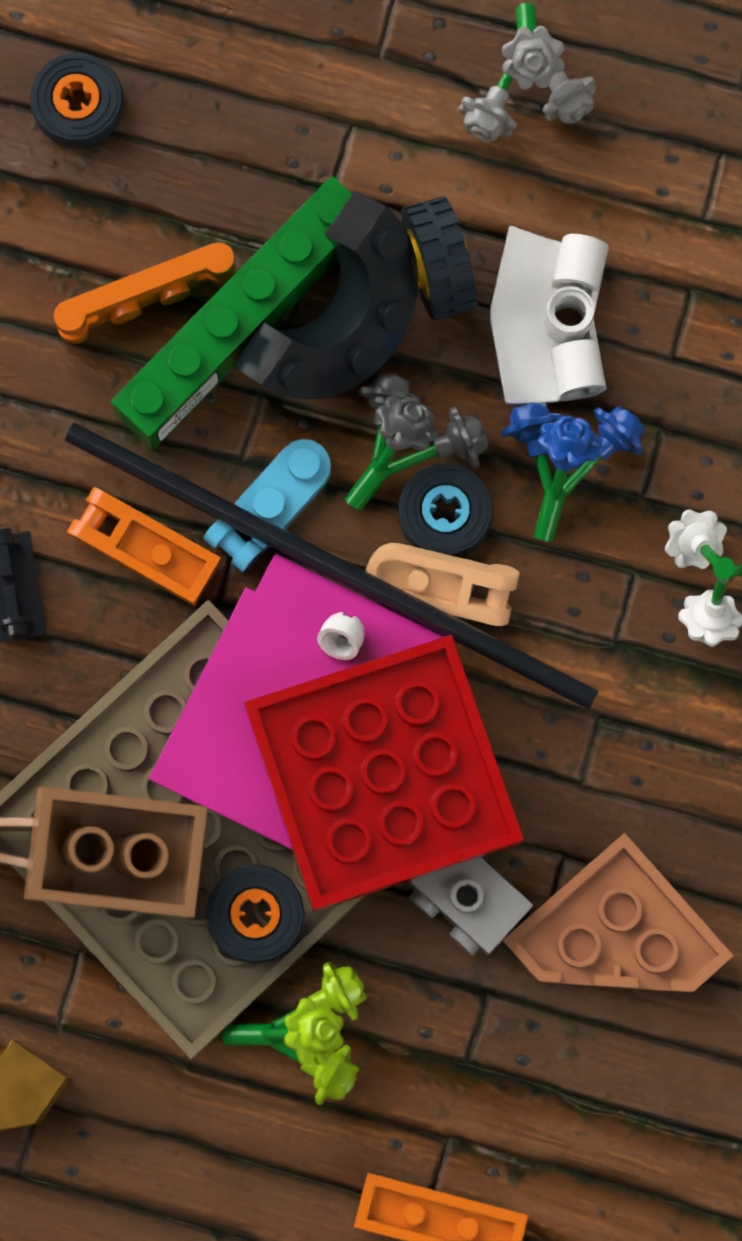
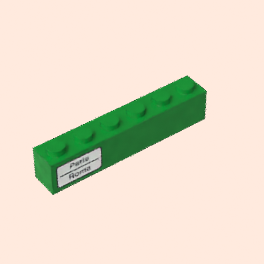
(218, 333)

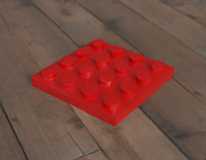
(383, 773)

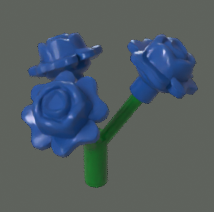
(570, 446)

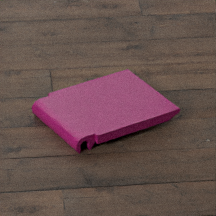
(262, 651)

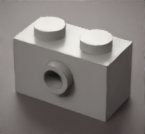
(474, 901)

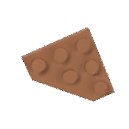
(618, 930)

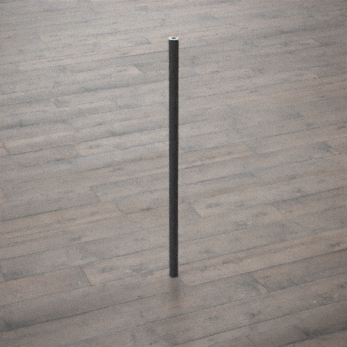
(331, 565)

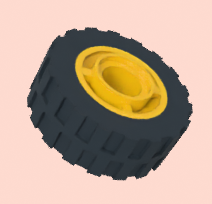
(441, 257)

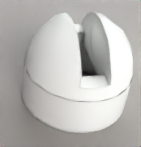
(339, 647)

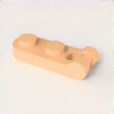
(447, 581)

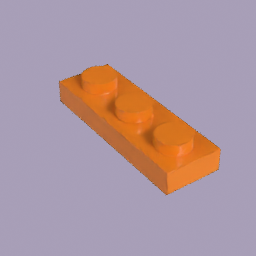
(431, 1215)

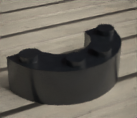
(362, 321)

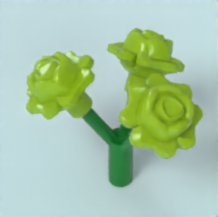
(313, 1033)

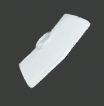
(535, 351)

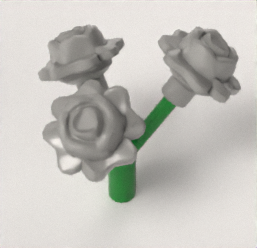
(530, 59)

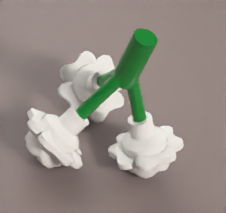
(698, 542)

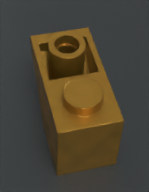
(26, 1086)

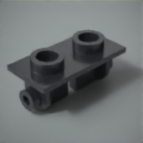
(19, 588)

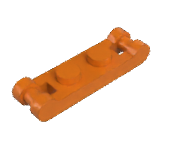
(125, 297)

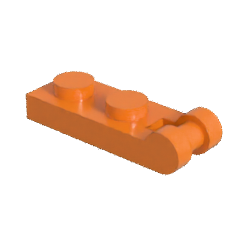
(146, 547)

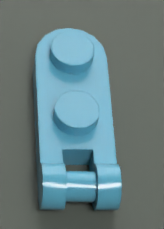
(275, 496)

